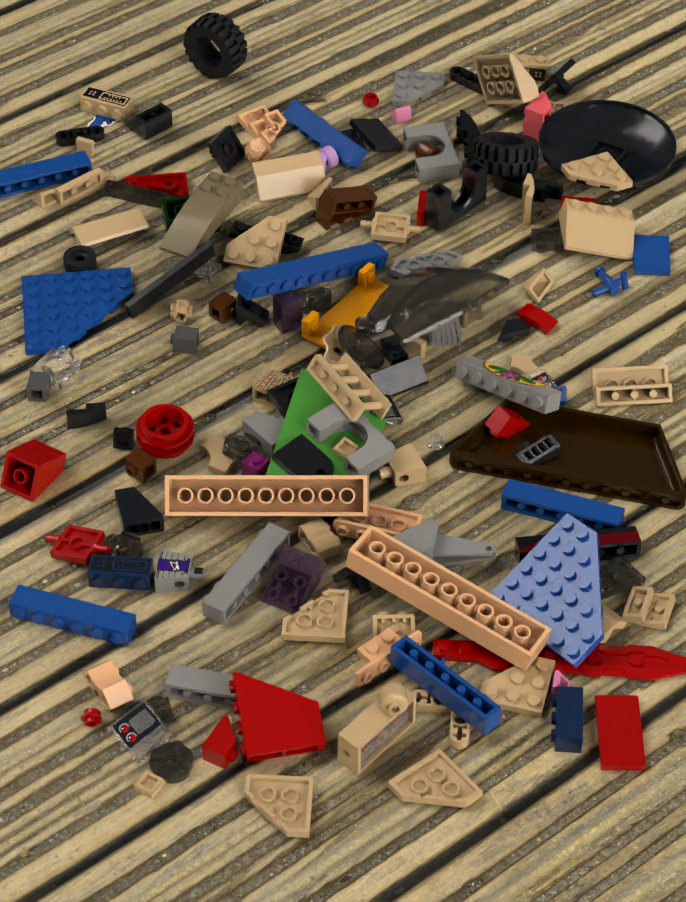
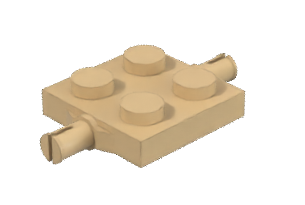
(390, 227)

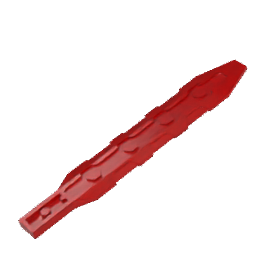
(628, 661)

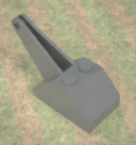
(445, 548)

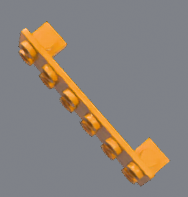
(348, 309)

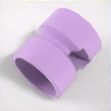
(329, 157)

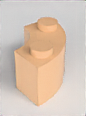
(109, 684)

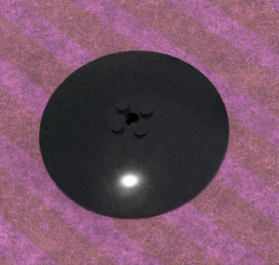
(629, 133)

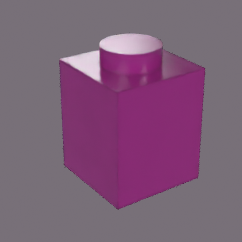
(255, 464)

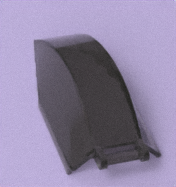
(428, 300)

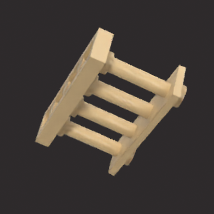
(341, 393)

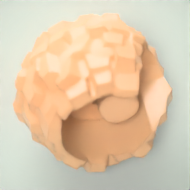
(257, 150)

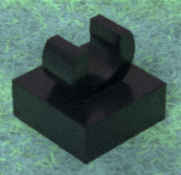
(123, 438)

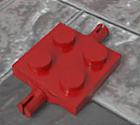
(77, 544)

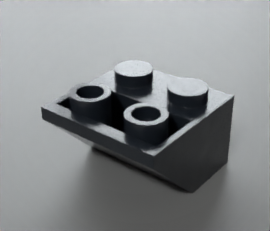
(151, 121)

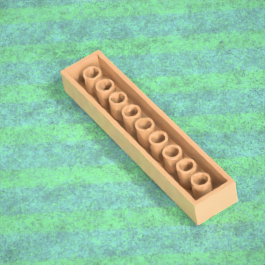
(266, 495)
(448, 597)

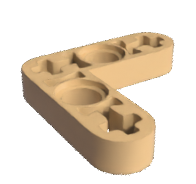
(424, 706)

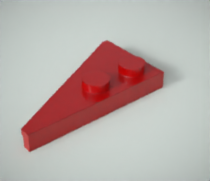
(168, 183)

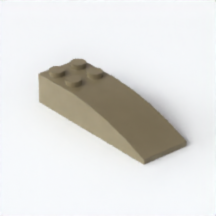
(202, 214)

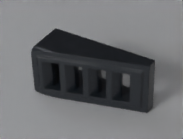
(547, 443)

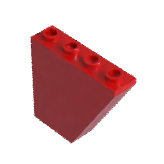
(274, 720)

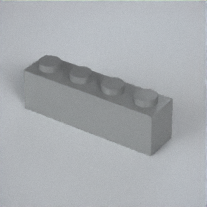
(199, 686)

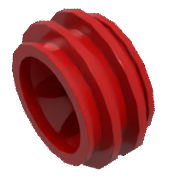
(165, 431)

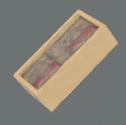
(372, 734)

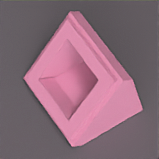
(402, 114)
(558, 680)

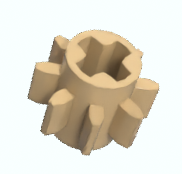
(181, 311)

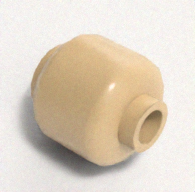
(393, 699)

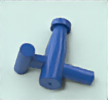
(610, 284)

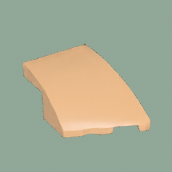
(262, 123)

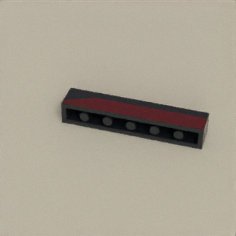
(612, 542)

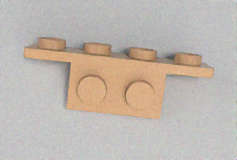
(377, 654)

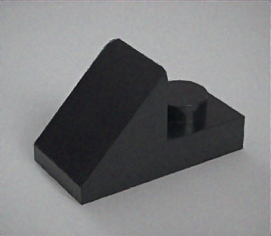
(250, 310)
(392, 349)

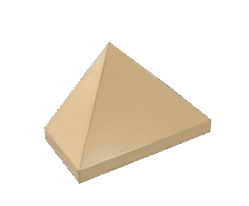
(315, 196)
(538, 284)

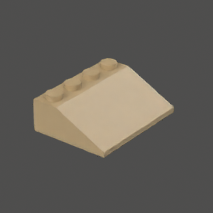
(504, 79)
(597, 229)

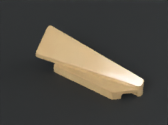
(73, 188)

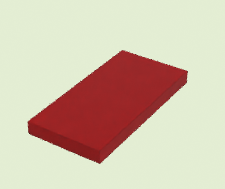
(619, 732)

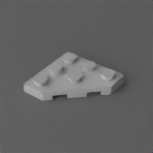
(415, 85)
(445, 257)

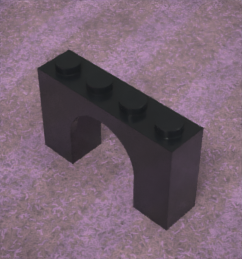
(443, 211)

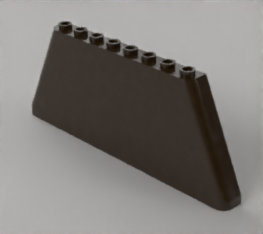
(596, 456)

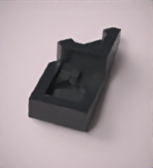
(513, 327)

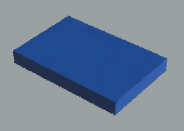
(651, 255)

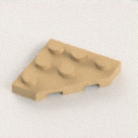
(598, 171)
(258, 245)
(319, 619)
(520, 689)
(435, 782)
(283, 801)

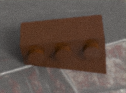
(343, 203)

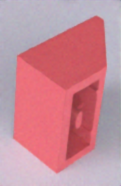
(536, 114)

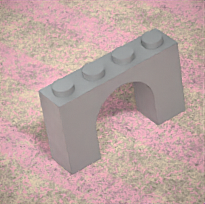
(433, 167)
(363, 461)

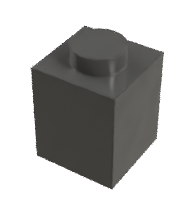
(185, 339)
(38, 386)

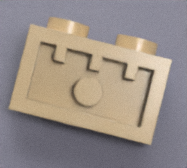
(401, 623)

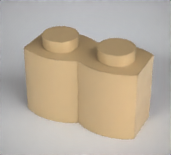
(319, 539)

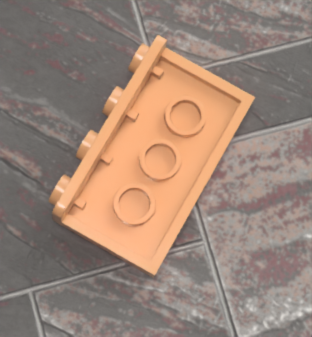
(386, 519)

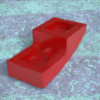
(538, 317)

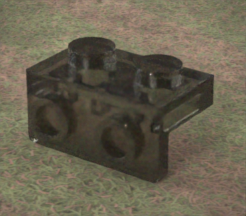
(547, 240)

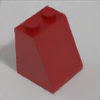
(31, 468)

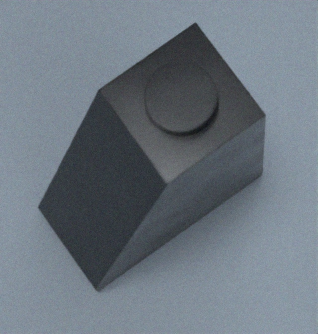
(137, 513)

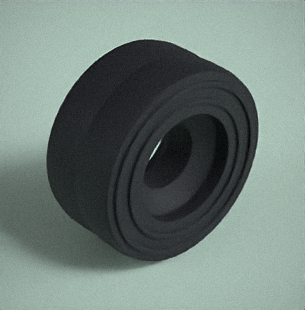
(79, 259)

